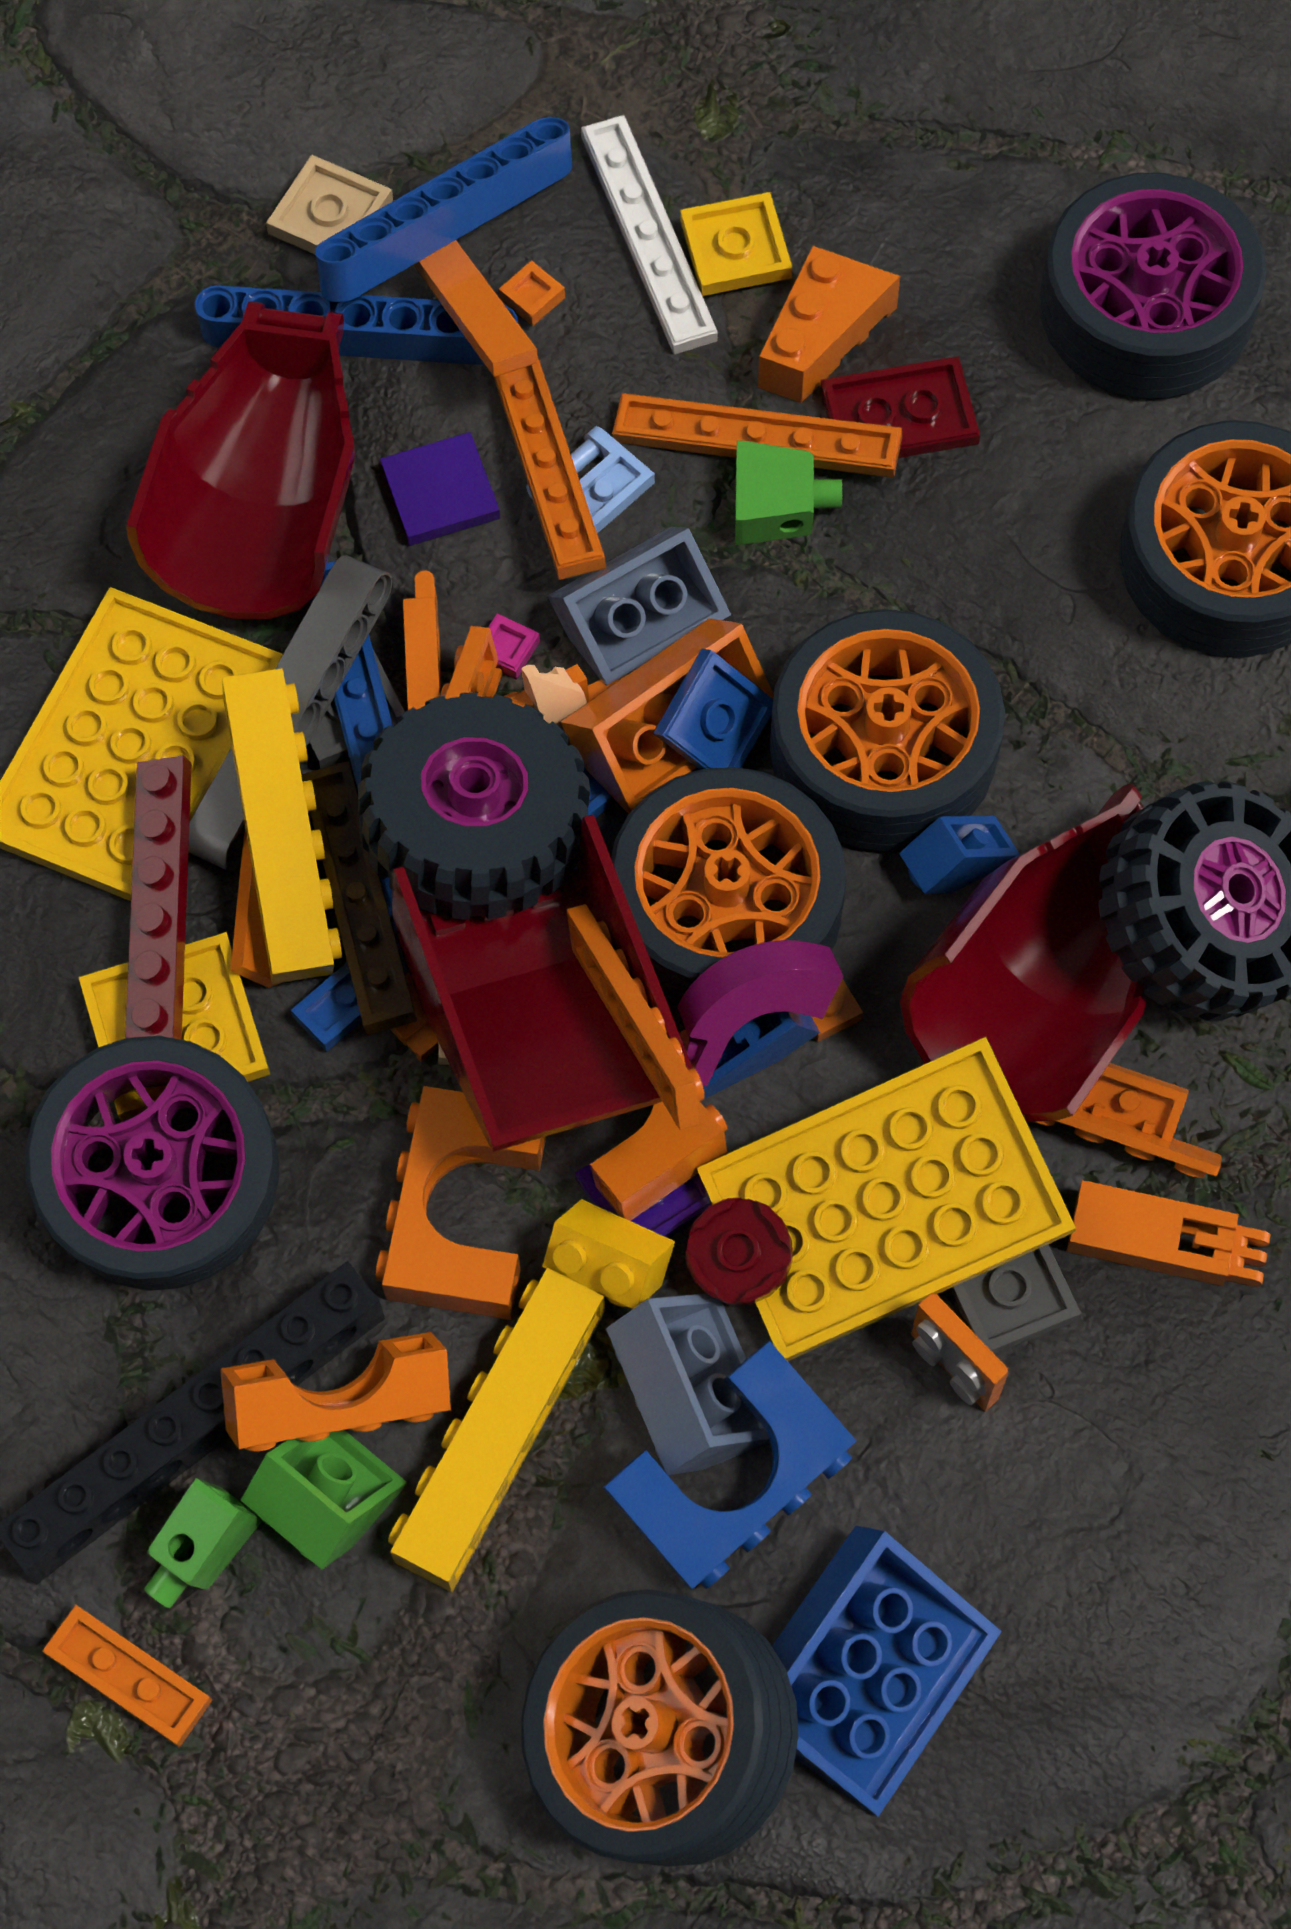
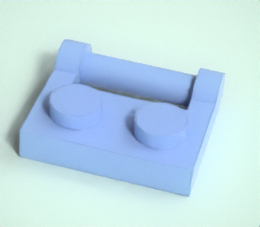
(612, 482)

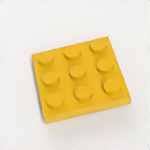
(213, 1013)

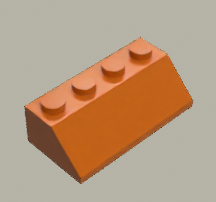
(619, 724)

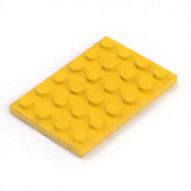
(129, 694)
(896, 1196)

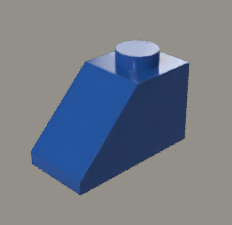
(957, 852)

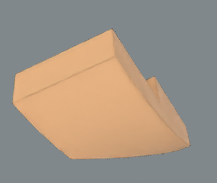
(553, 693)

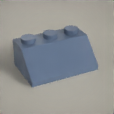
(639, 603)
(676, 1366)

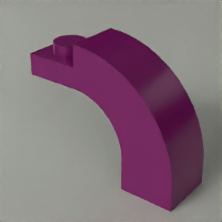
(749, 984)

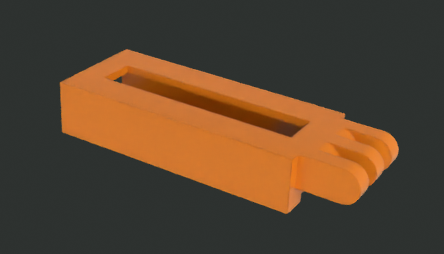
(422, 642)
(1147, 1231)

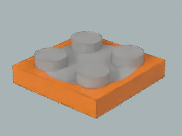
(948, 1341)

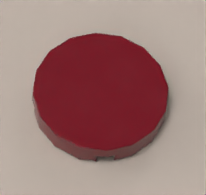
(739, 1251)

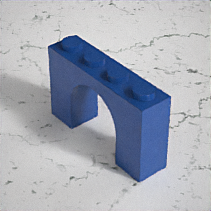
(803, 1442)

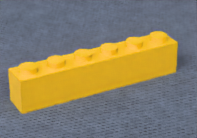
(278, 825)
(497, 1430)

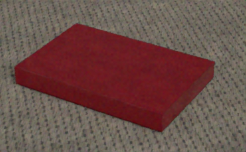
(921, 398)

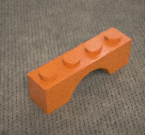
(401, 1382)

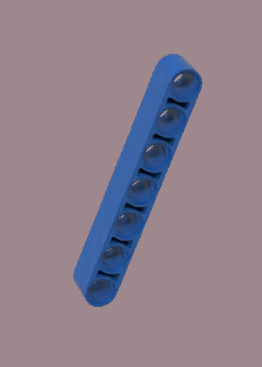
(443, 209)
(379, 315)

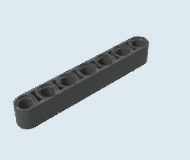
(317, 665)

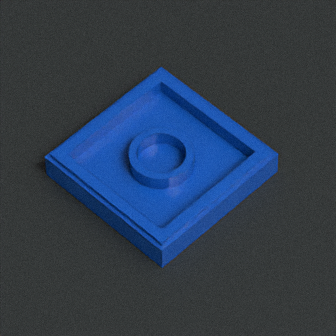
(715, 715)

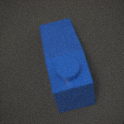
(760, 1045)

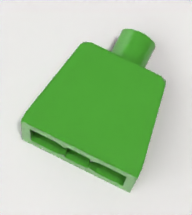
(778, 493)
(217, 1528)

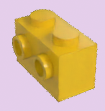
(608, 1254)

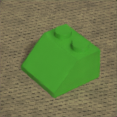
(322, 1494)

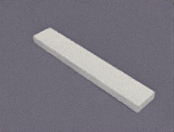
(649, 235)

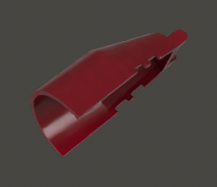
(250, 471)
(1033, 971)

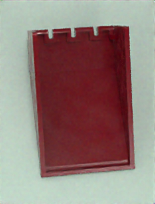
(522, 1012)

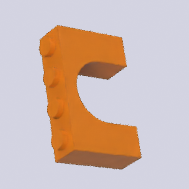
(657, 1159)
(421, 1262)

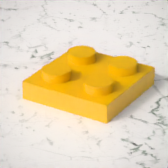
(736, 244)

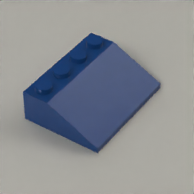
(877, 1664)

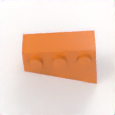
(822, 320)

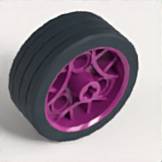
(1143, 234)
(62, 1144)

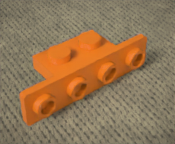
(1142, 1117)

